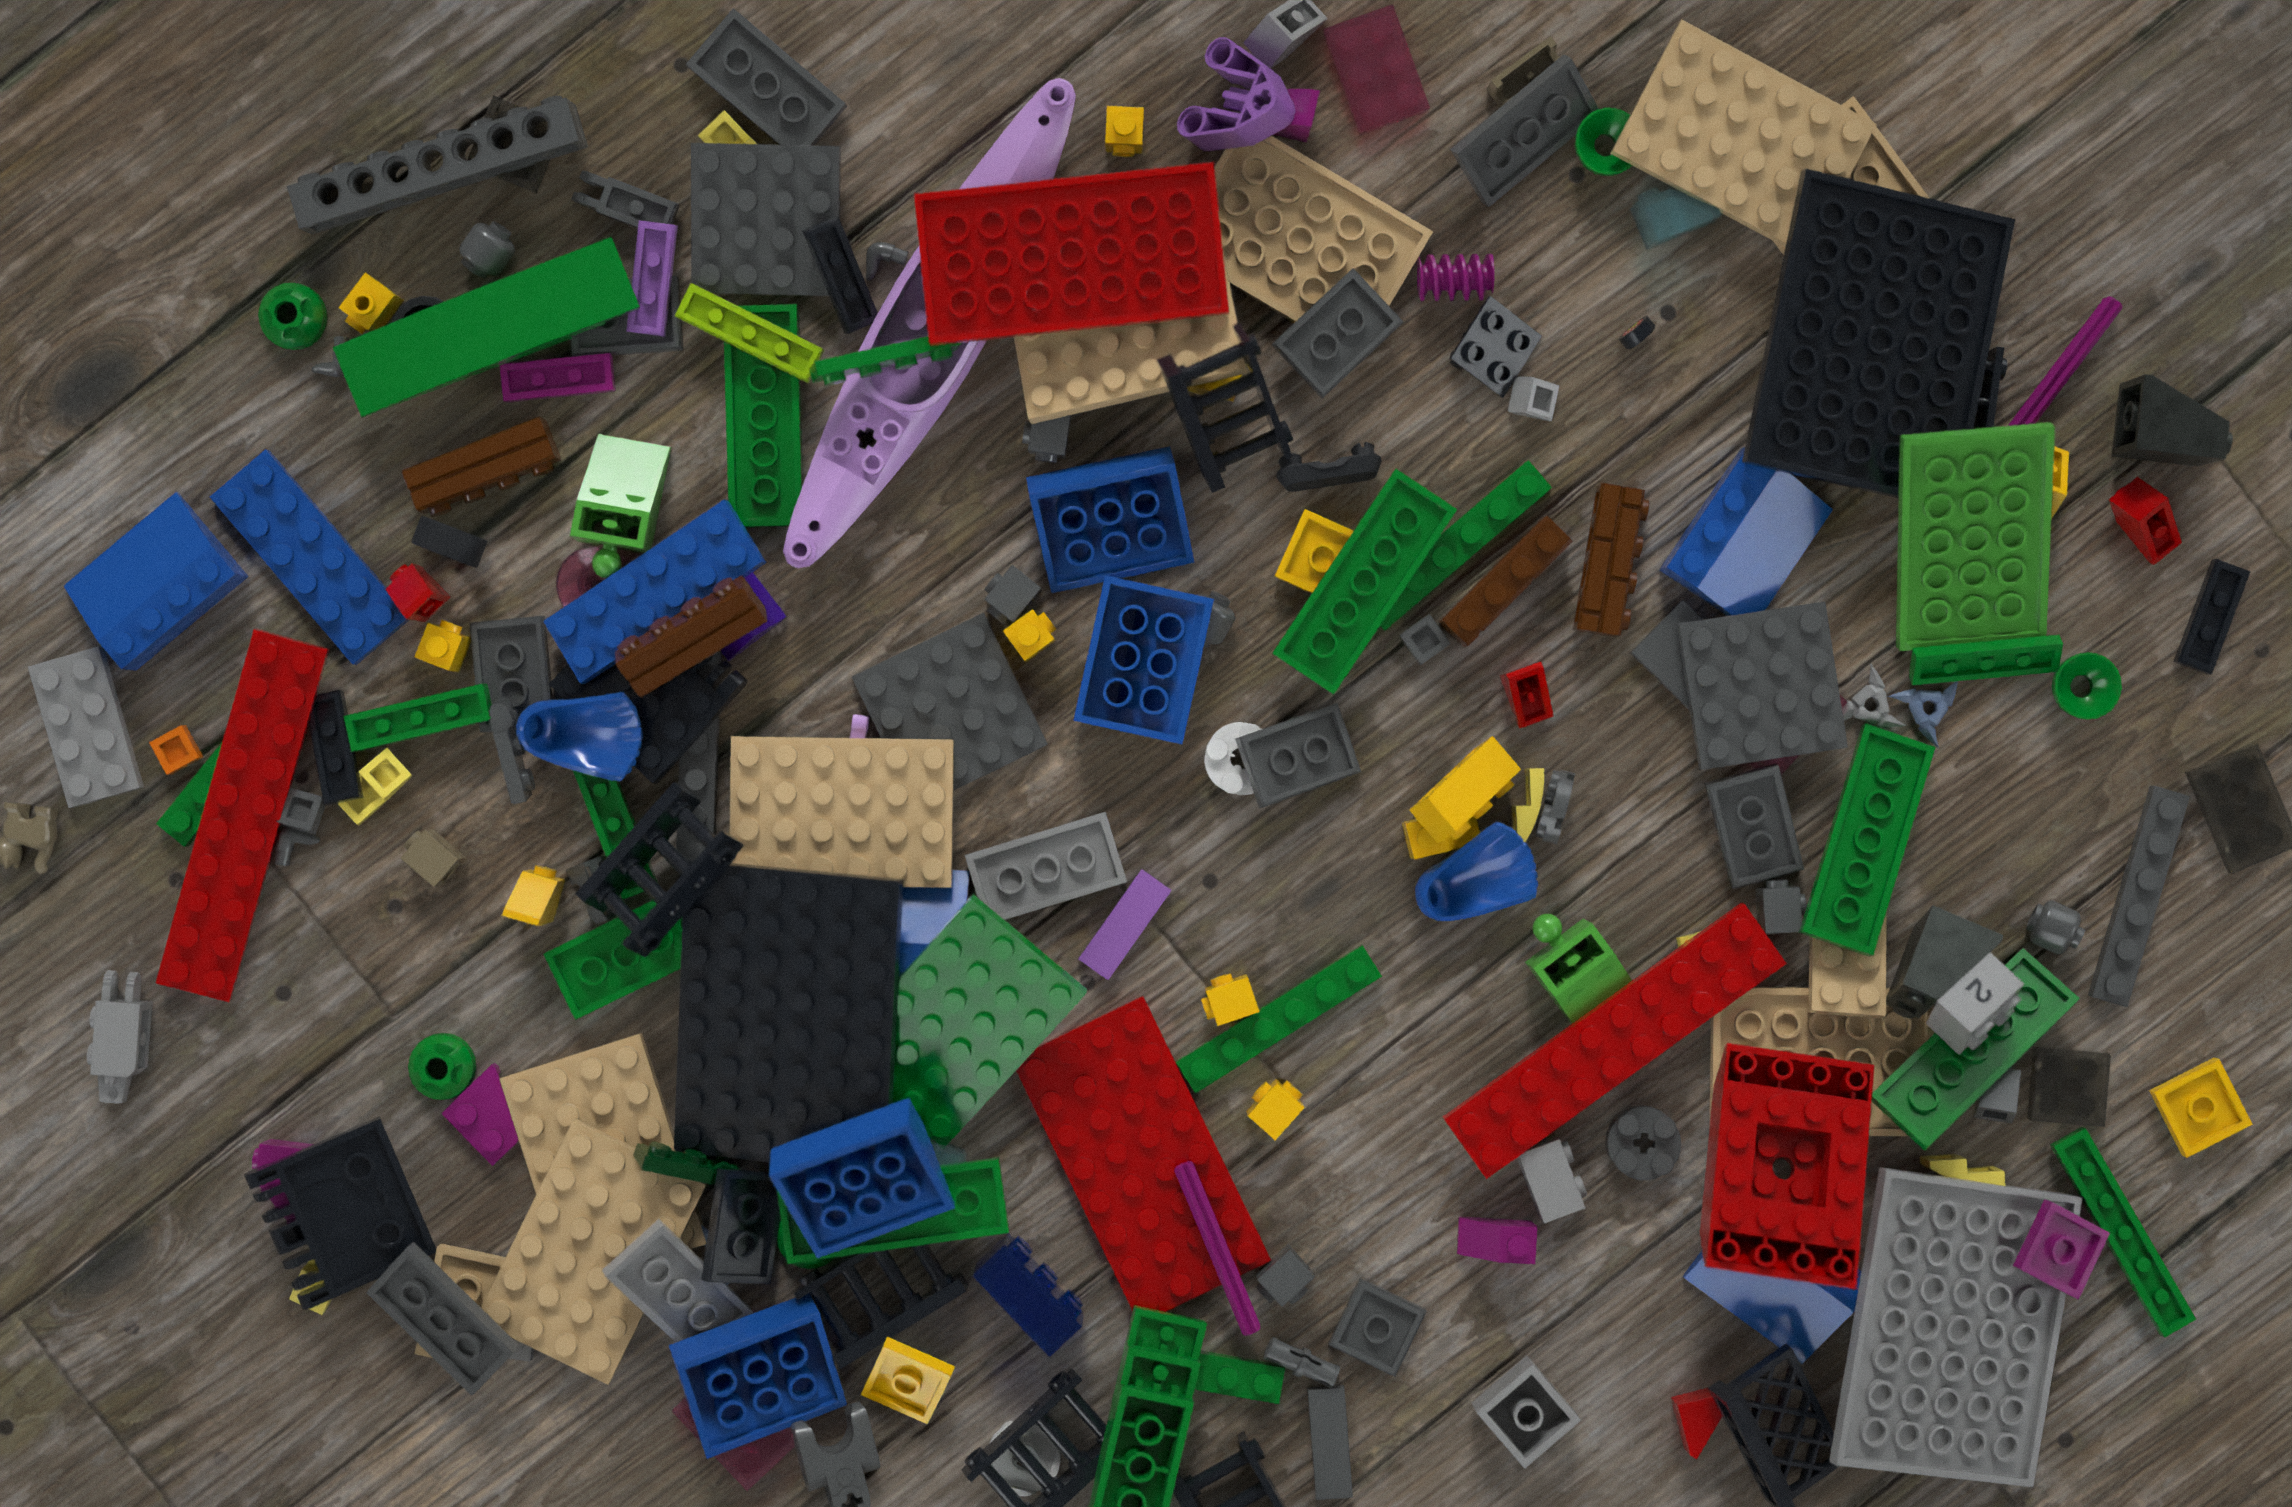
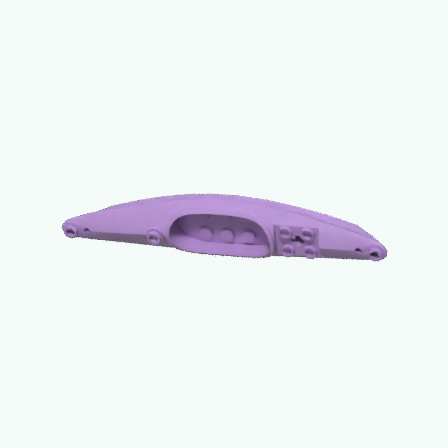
(908, 401)

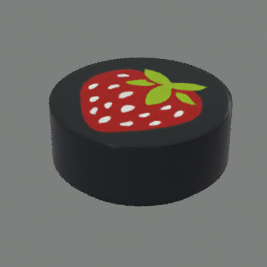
(1637, 333)

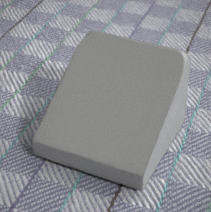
(1533, 398)

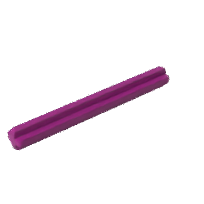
(2068, 362)
(1217, 1248)

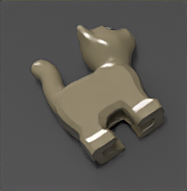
(31, 832)

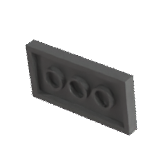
(765, 83)
(1525, 131)
(442, 1319)

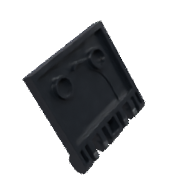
(670, 714)
(347, 1208)

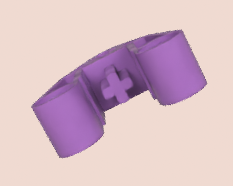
(1263, 108)

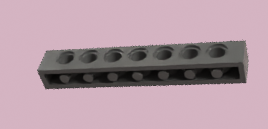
(311, 191)

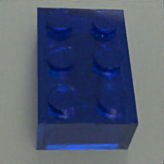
(1030, 1293)

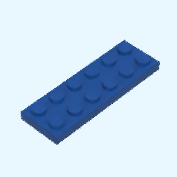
(310, 556)
(653, 587)

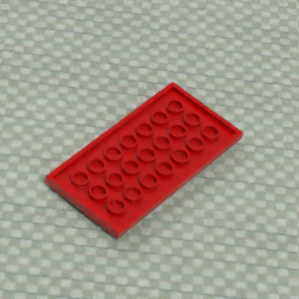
(1071, 254)
(1120, 1131)

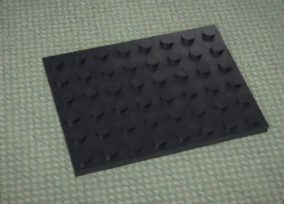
(1874, 330)
(785, 1007)

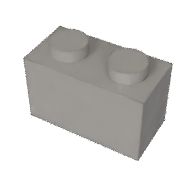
(1551, 1179)

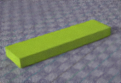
(748, 332)

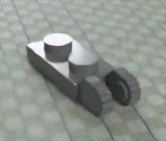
(626, 202)
(510, 751)

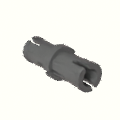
(1301, 1362)

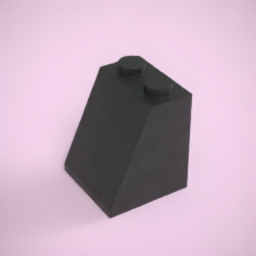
(2167, 425)
(1936, 958)

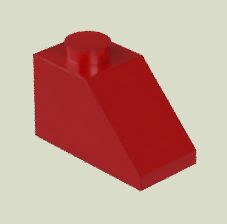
(2146, 519)
(416, 592)

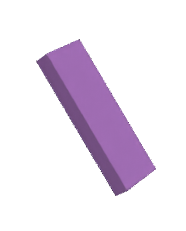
(652, 277)
(1124, 924)

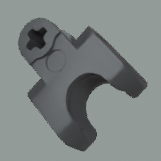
(841, 1465)

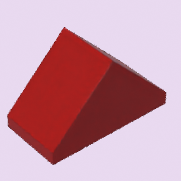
(1528, 694)
(1696, 1418)

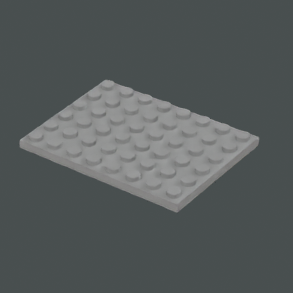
(1948, 1335)

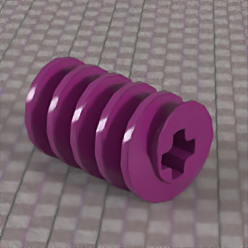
(1455, 277)

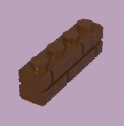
(481, 466)
(1609, 560)
(1505, 581)
(690, 636)

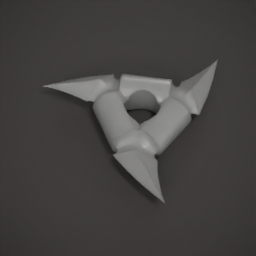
(1880, 714)

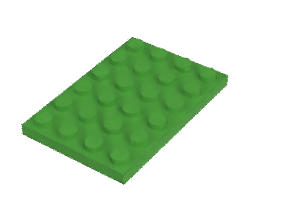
(1974, 535)

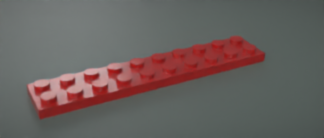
(242, 815)
(1614, 1040)

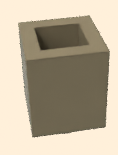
(432, 856)

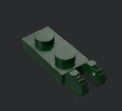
(687, 1165)

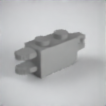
(119, 1037)

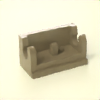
(1523, 71)

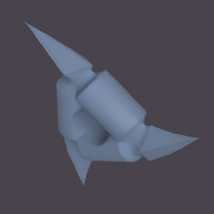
(1917, 698)

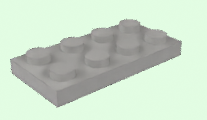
(85, 727)
(1047, 867)
(666, 1284)

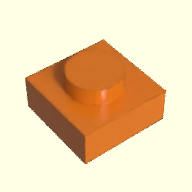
(176, 749)

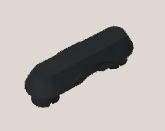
(1311, 475)

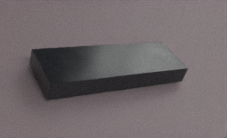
(841, 274)
(2211, 616)
(332, 750)

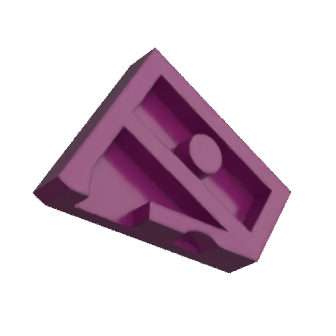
(484, 1116)

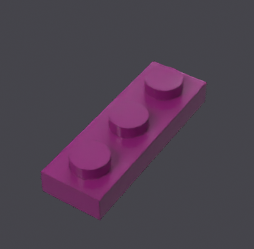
(557, 377)

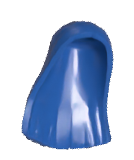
(584, 734)
(1479, 877)

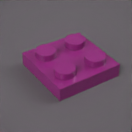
(2061, 1249)

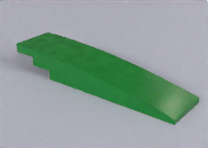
(486, 327)
(1149, 1411)

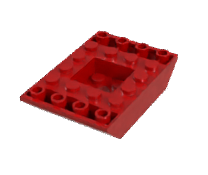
(1816, 1120)

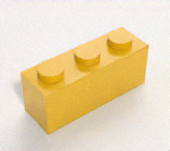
(1466, 791)

